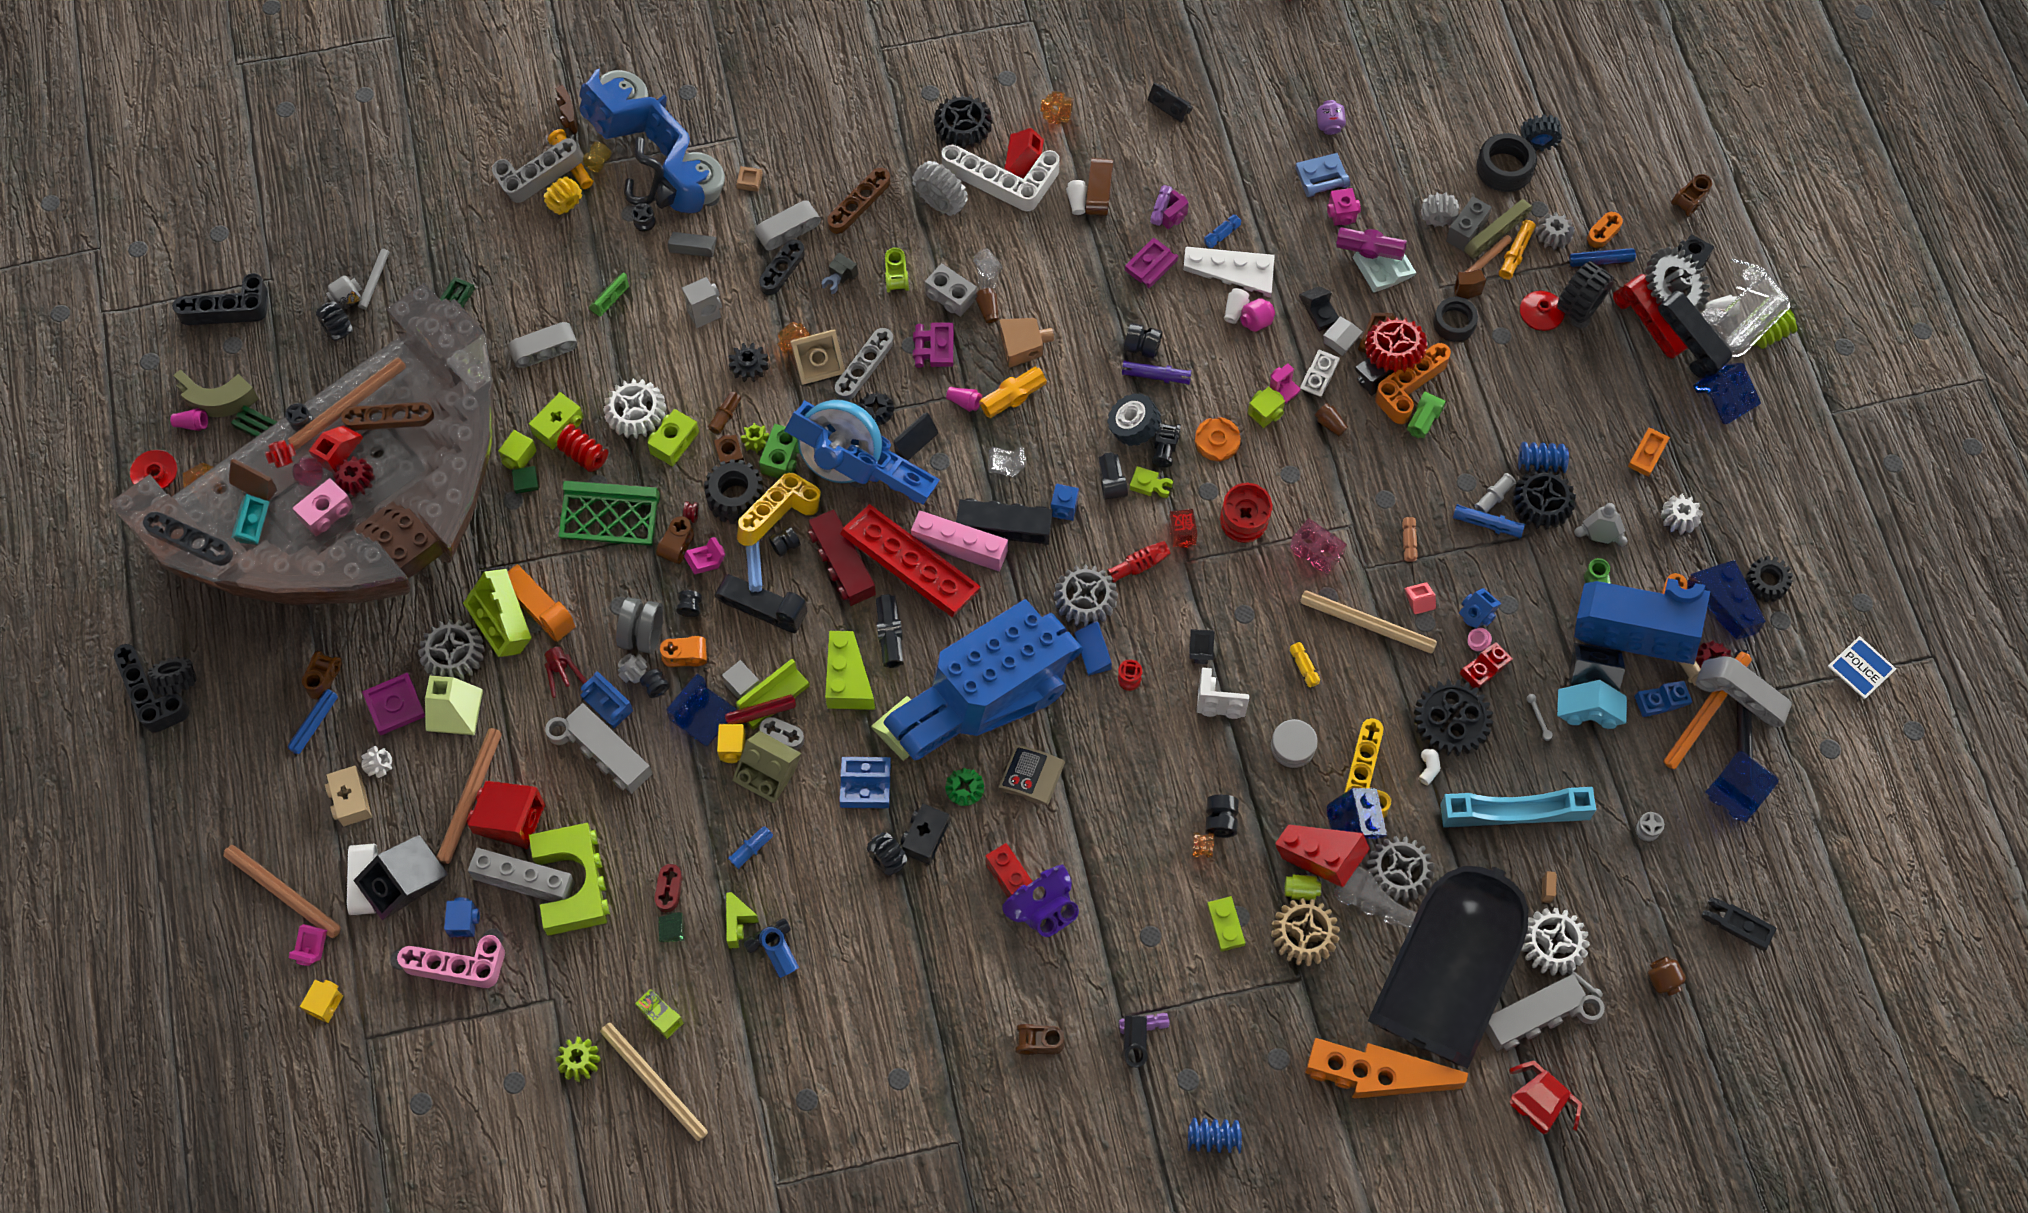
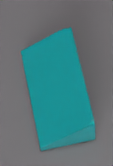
(250, 520)

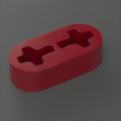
(674, 889)

